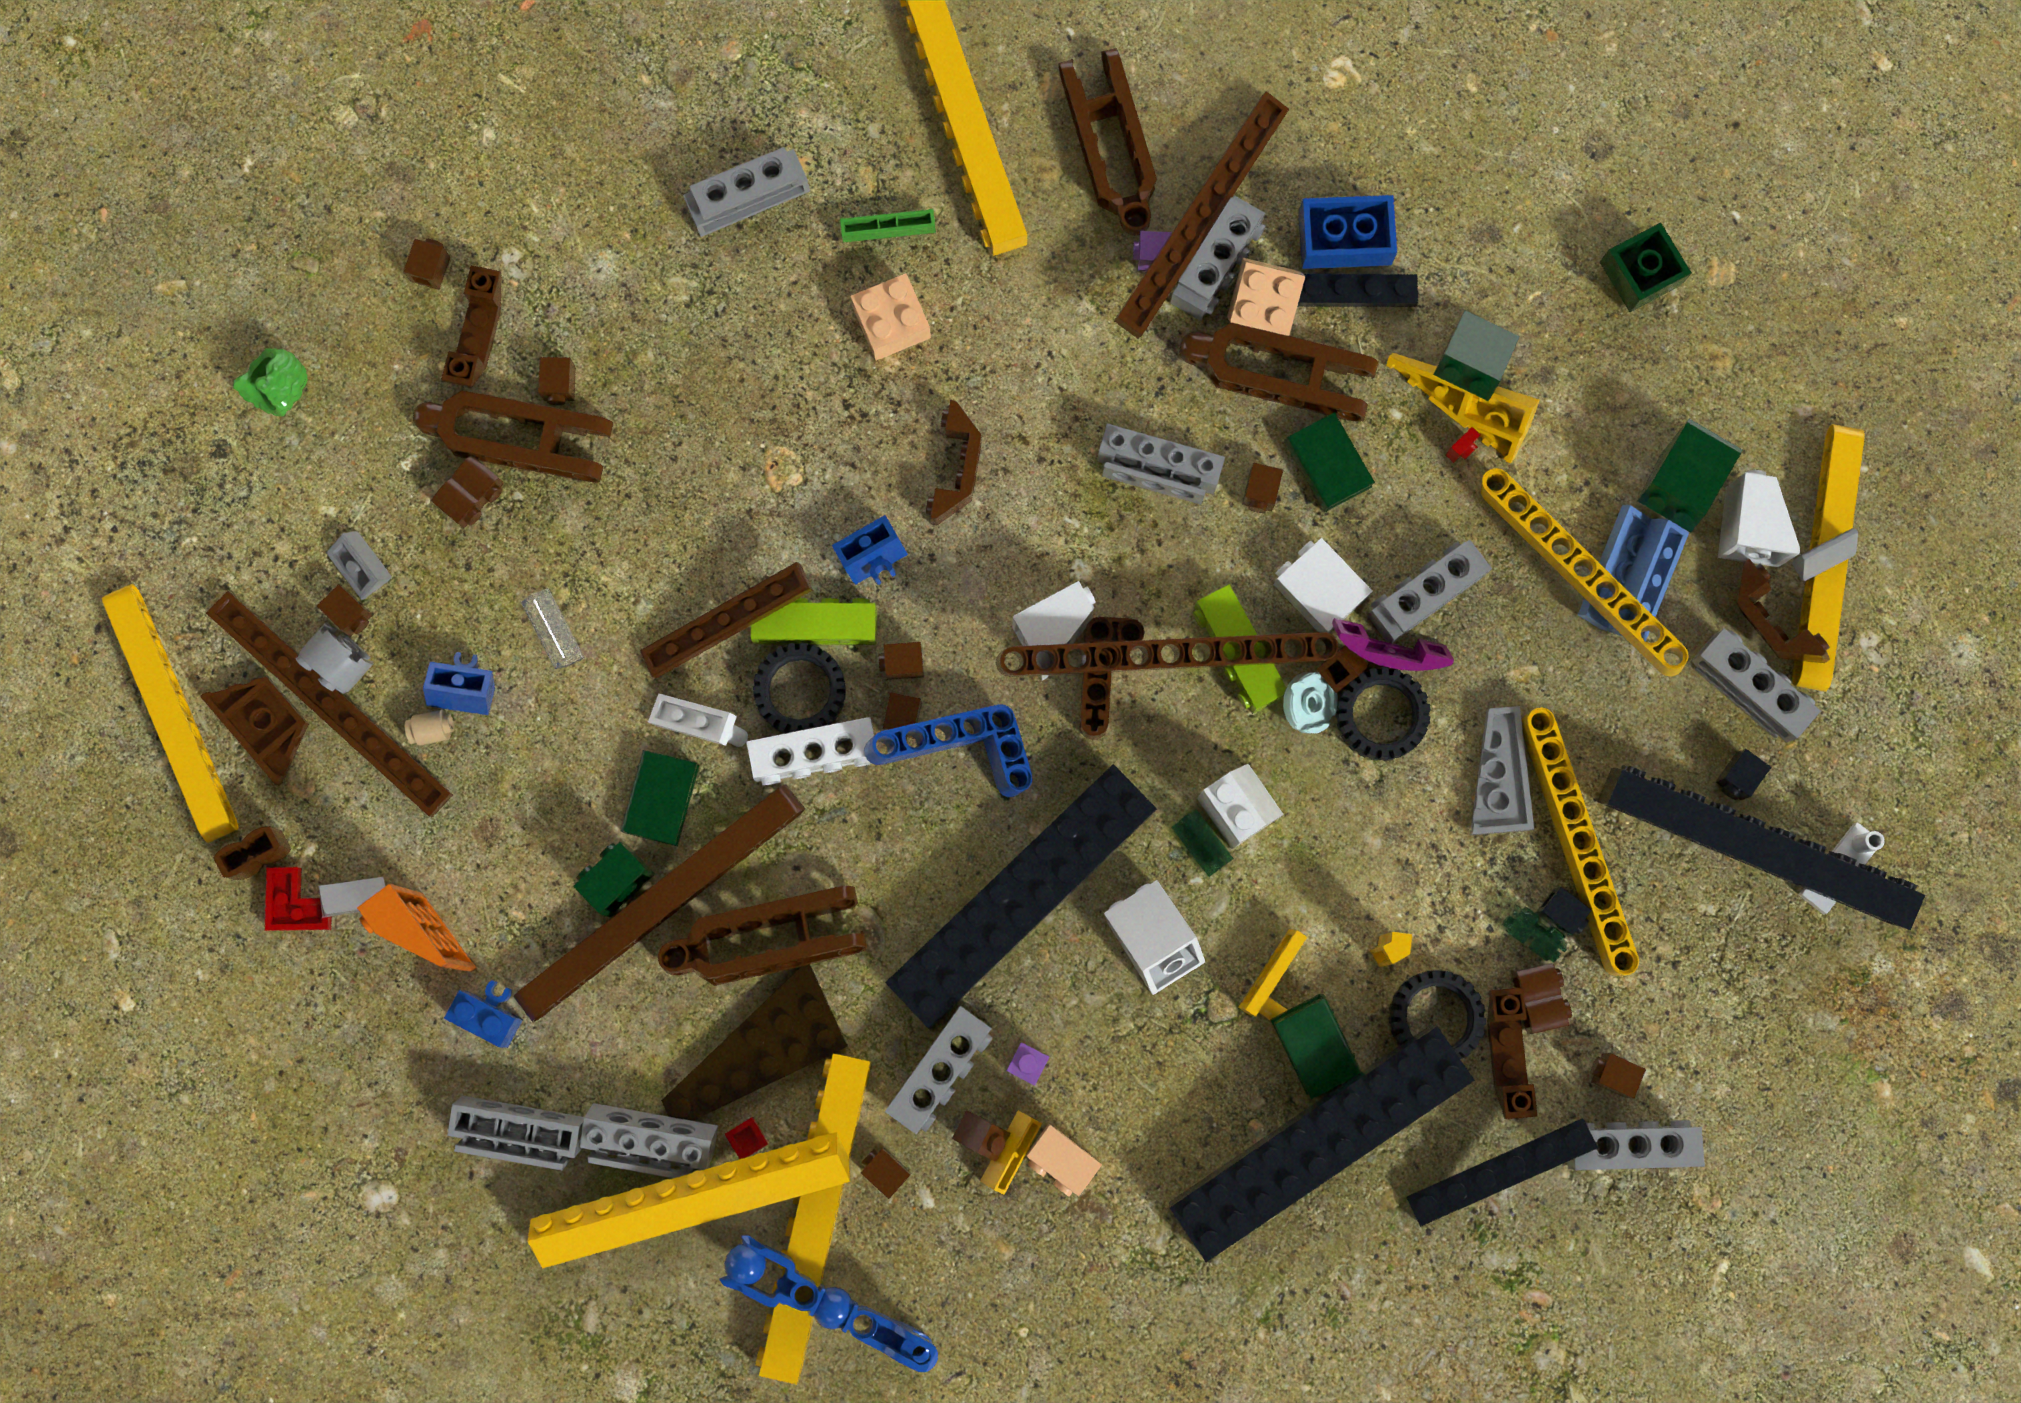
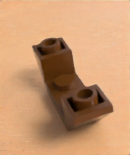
(478, 329)
(945, 501)
(1802, 647)
(1508, 1054)

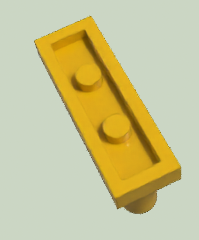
(1257, 998)

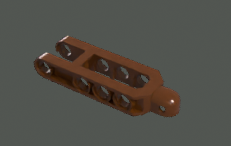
(1134, 209)
(1209, 352)
(439, 421)
(692, 953)

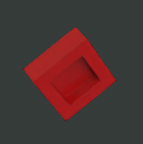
(1464, 446)
(746, 1138)

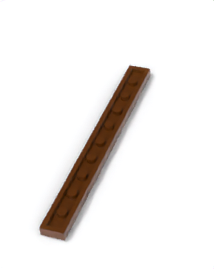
(1201, 215)
(330, 705)

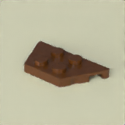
(261, 723)

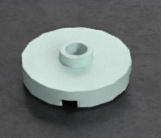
(1309, 703)

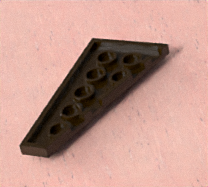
(773, 1042)

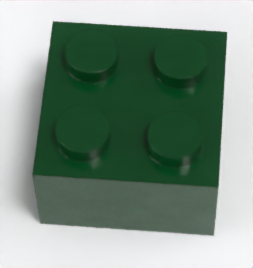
(1645, 267)
(613, 879)

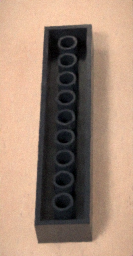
(1762, 848)
(1021, 896)
(1320, 1142)

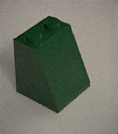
(1689, 475)

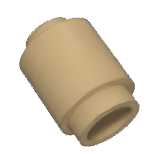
(429, 727)

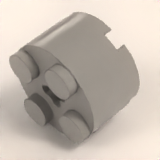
(335, 659)

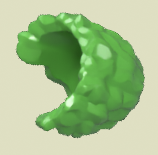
(273, 381)

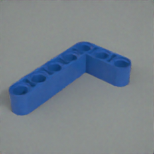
(957, 736)

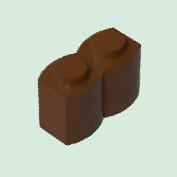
(468, 492)
(246, 858)
(1543, 998)

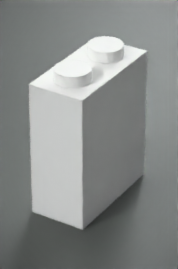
(1321, 585)

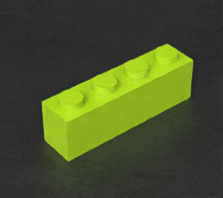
(1225, 617)
(819, 623)

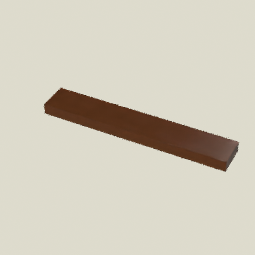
(726, 620)

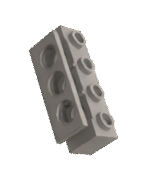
(742, 203)
(1201, 298)
(1162, 458)
(1394, 622)
(1760, 703)
(904, 1107)
(500, 1128)
(647, 1137)
(1683, 1147)

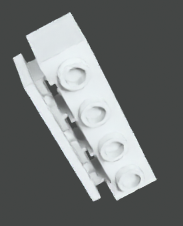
(766, 750)

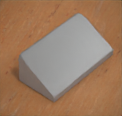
(1826, 555)
(358, 564)
(347, 896)

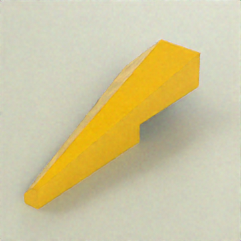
(1500, 421)

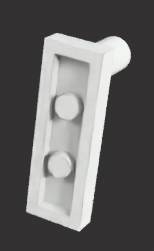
(697, 721)
(1857, 844)

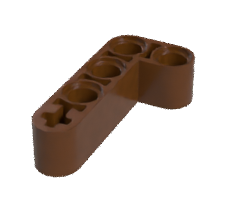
(1114, 628)

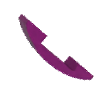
(1424, 656)

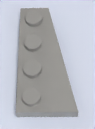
(1502, 781)

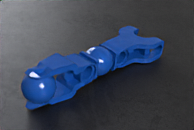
(829, 1306)

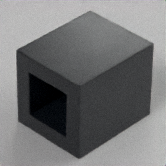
(1742, 775)
(1564, 912)

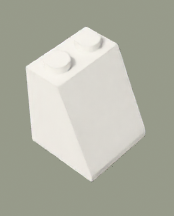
(1757, 522)
(1055, 620)
(1239, 805)
(1155, 936)

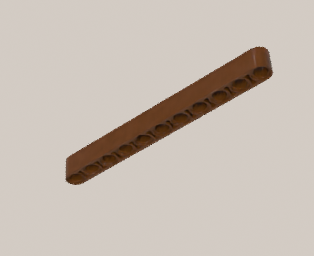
(1182, 650)
(659, 903)

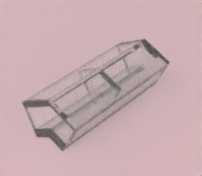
(552, 629)

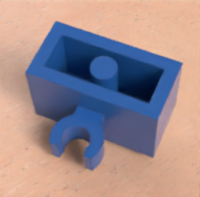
(870, 551)
(459, 686)
(485, 1016)

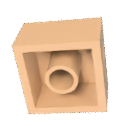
(1265, 296)
(891, 316)
(1062, 1160)

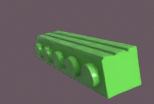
(887, 225)

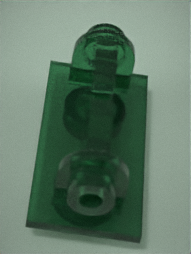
(1202, 842)
(1546, 939)

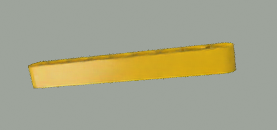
(1832, 517)
(1587, 585)
(170, 713)
(1575, 857)

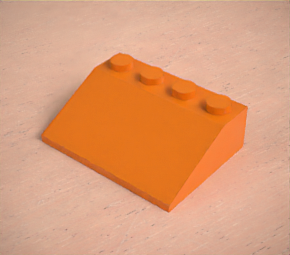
(413, 924)

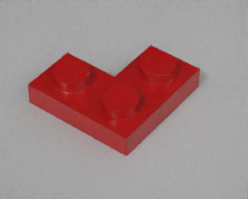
(286, 908)

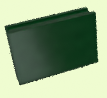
(1329, 462)
(660, 798)
(1316, 1045)

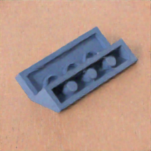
(1642, 559)

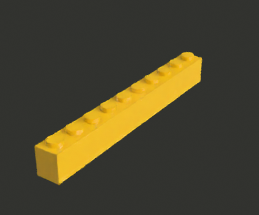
(966, 125)
(689, 1200)
(814, 1220)

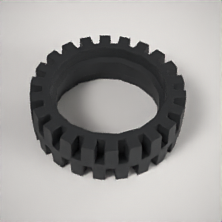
(791, 653)
(1397, 680)
(1453, 982)

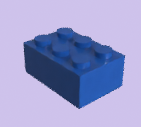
(1347, 231)

